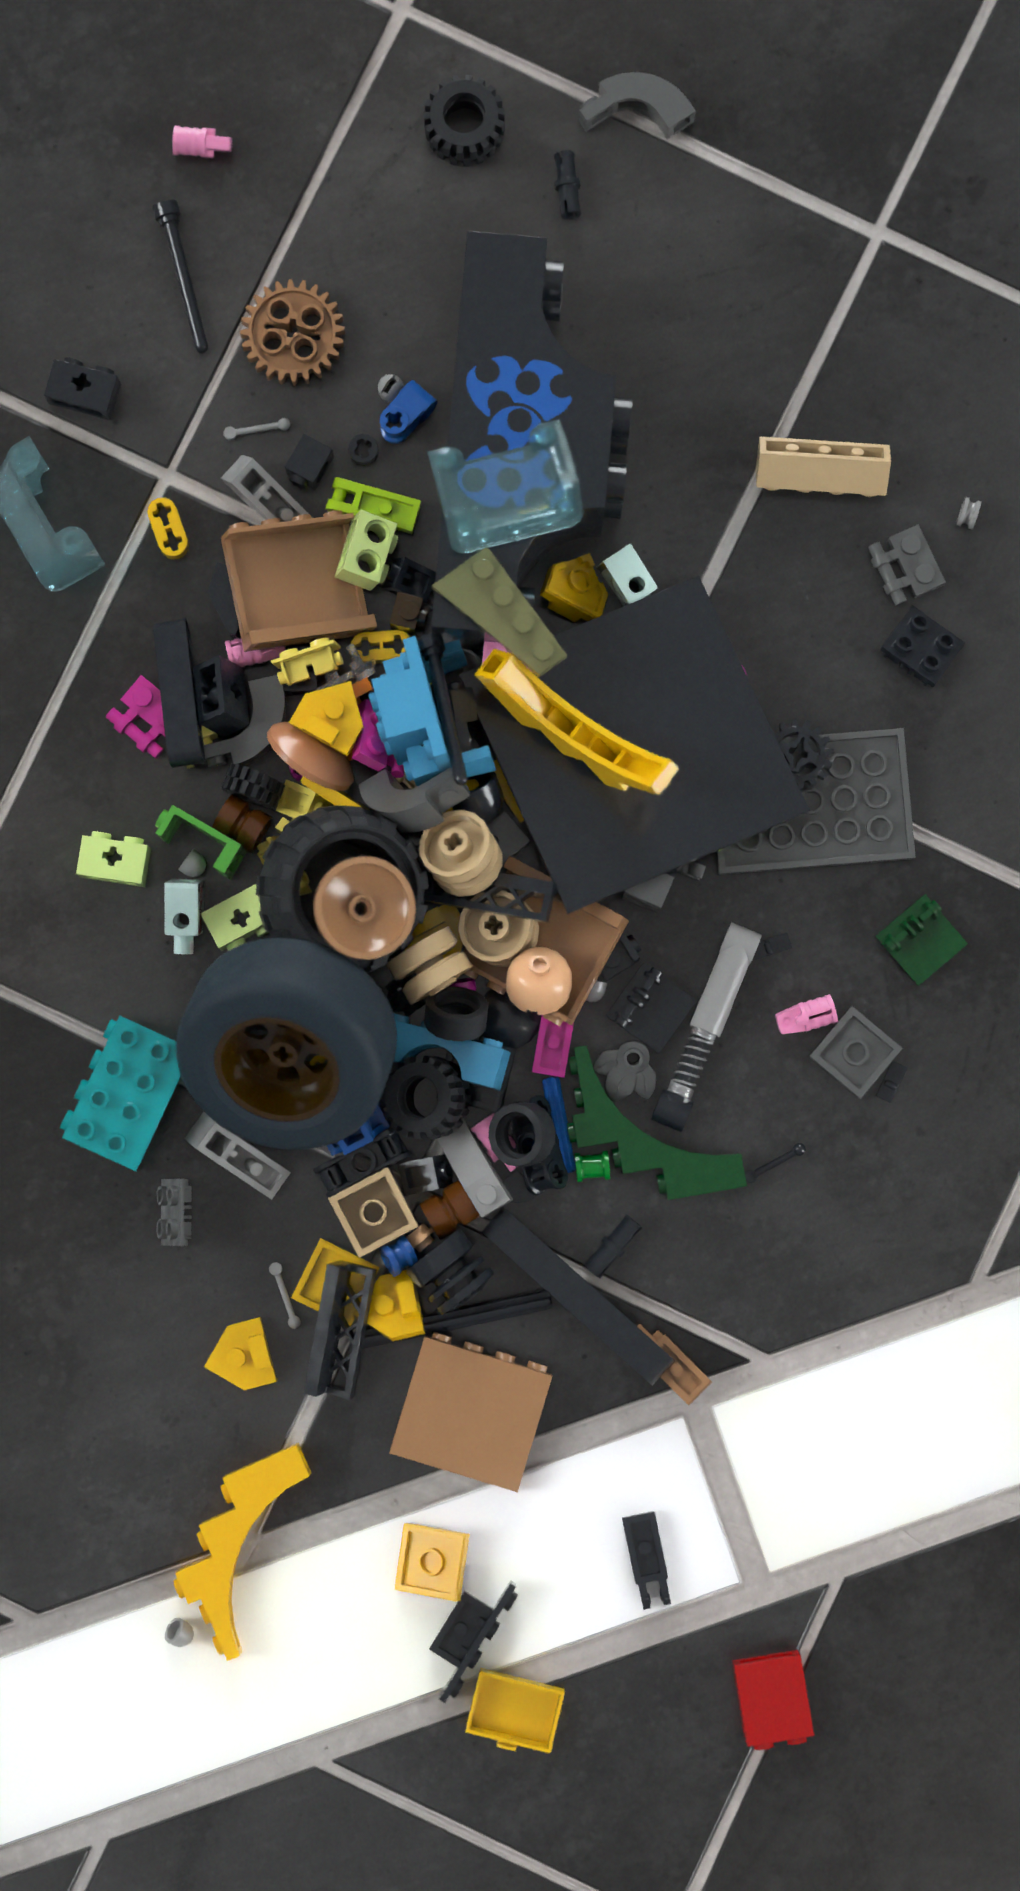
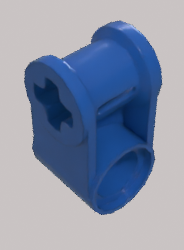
(410, 409)

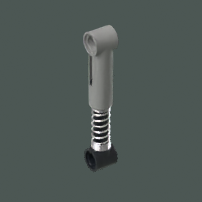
(707, 1023)

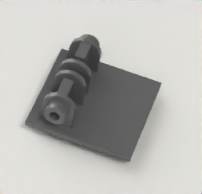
(171, 1198)

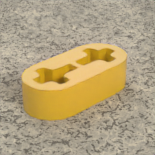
(161, 531)
(379, 638)

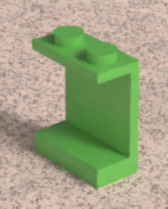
(231, 855)

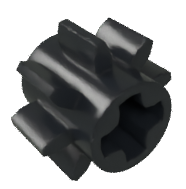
(398, 1000)

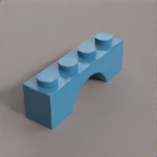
(479, 1062)

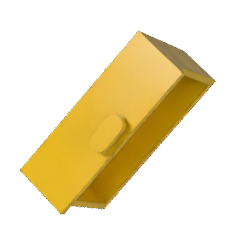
(514, 1711)

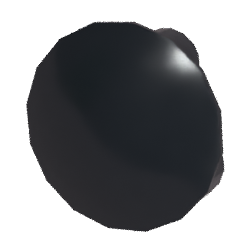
(507, 1022)

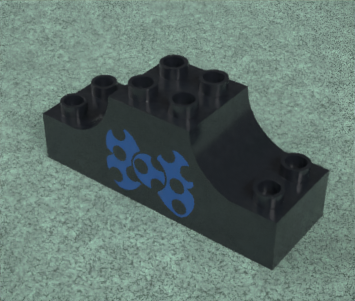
(509, 382)

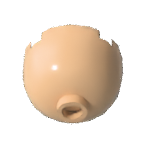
(539, 980)

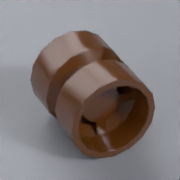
(240, 822)
(449, 1210)

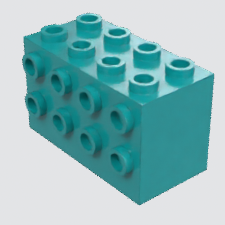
(124, 1094)

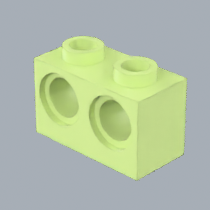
(360, 547)

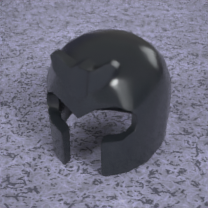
(485, 798)

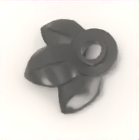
(626, 1076)

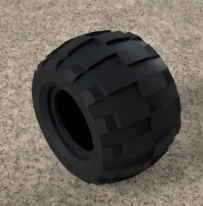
(325, 830)

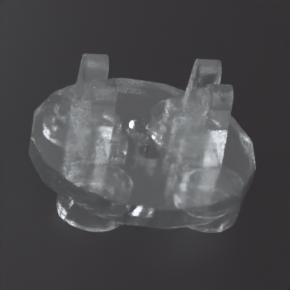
(358, 670)

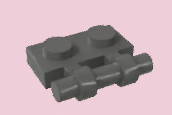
(915, 561)

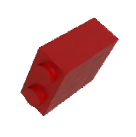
(773, 1699)

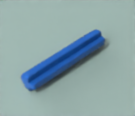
(554, 1096)

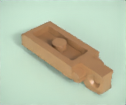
(682, 1374)

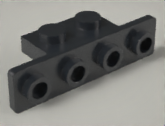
(464, 1632)

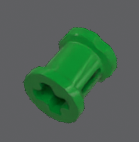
(592, 1166)

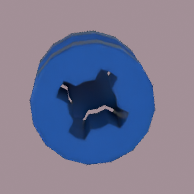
(398, 1256)

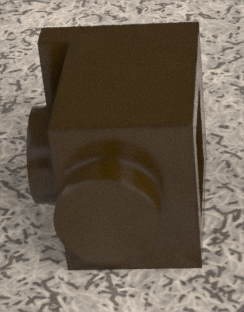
(409, 614)

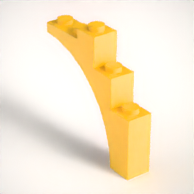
(573, 733)
(223, 1535)

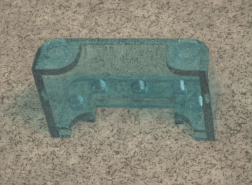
(508, 492)
(55, 557)

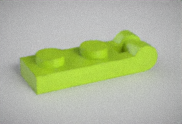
(379, 502)

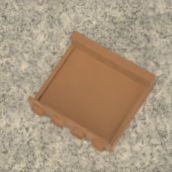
(288, 582)
(580, 937)
(471, 1412)

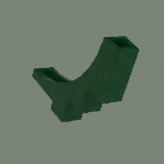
(602, 1123)

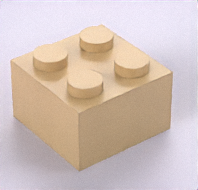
(373, 1212)

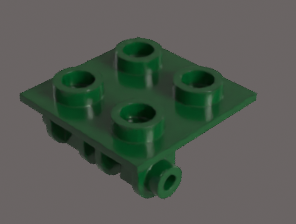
(921, 939)

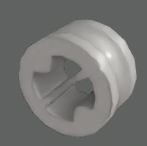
(968, 513)

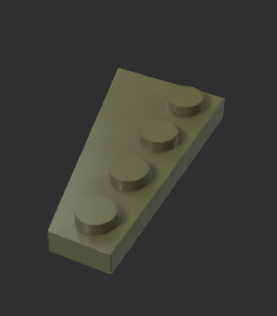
(494, 602)

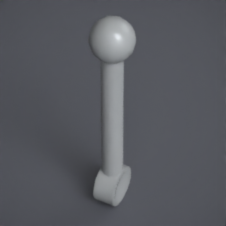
(231, 433)
(276, 1269)

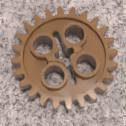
(300, 304)

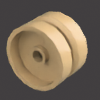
(461, 853)
(480, 936)
(427, 961)

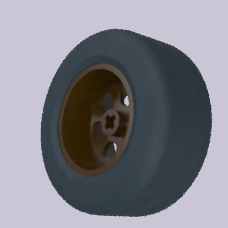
(294, 993)

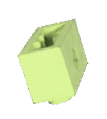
(94, 862)
(223, 915)

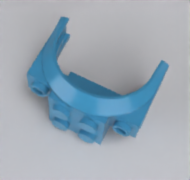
(410, 716)

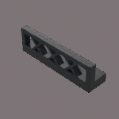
(513, 884)
(329, 1325)

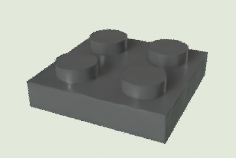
(855, 1052)

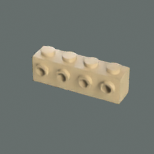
(823, 466)

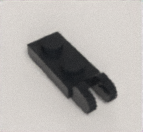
(646, 1555)

